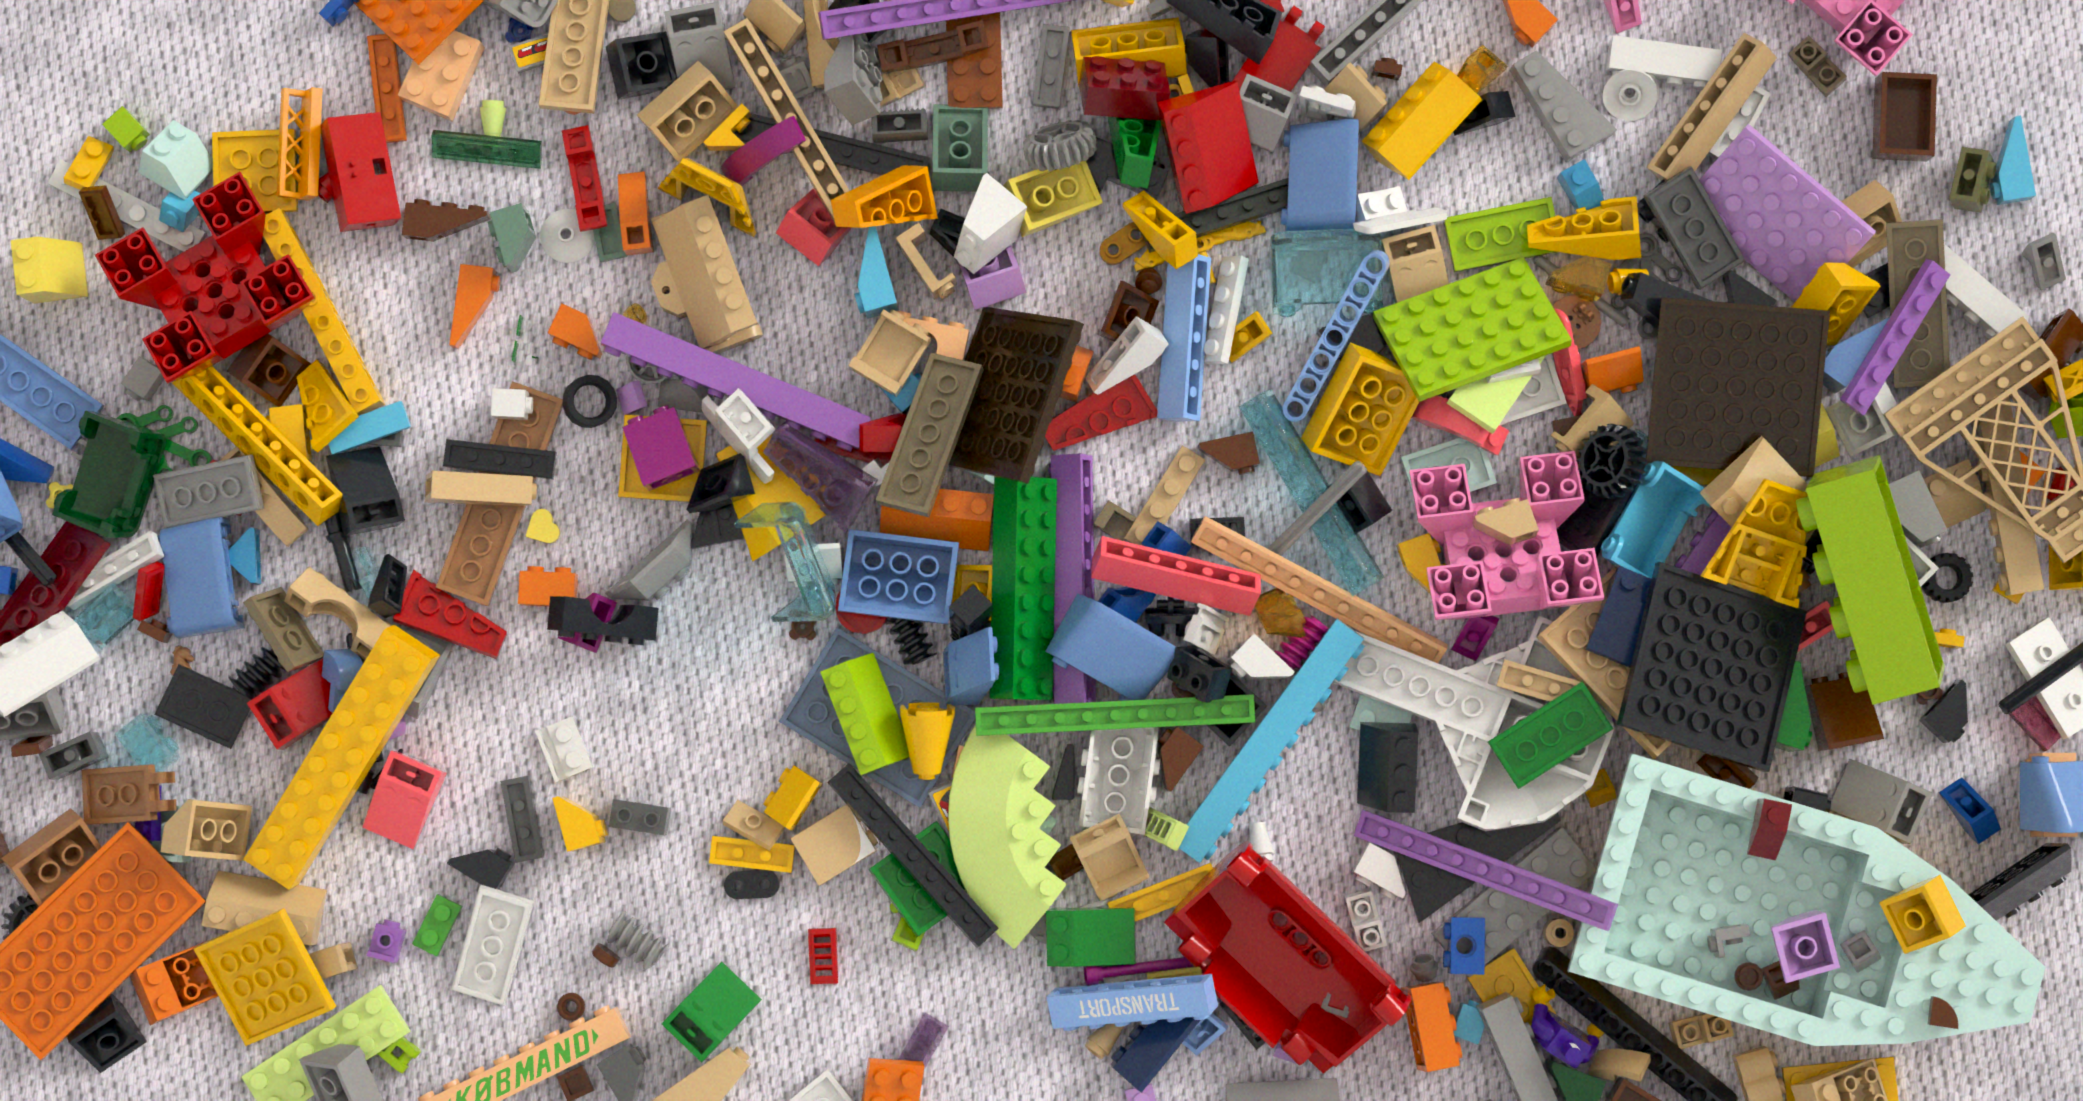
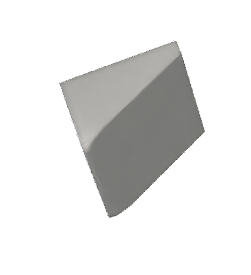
(1860, 951)

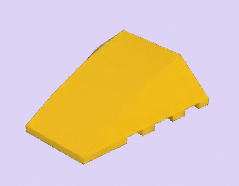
(709, 182)
(780, 489)
(1764, 546)

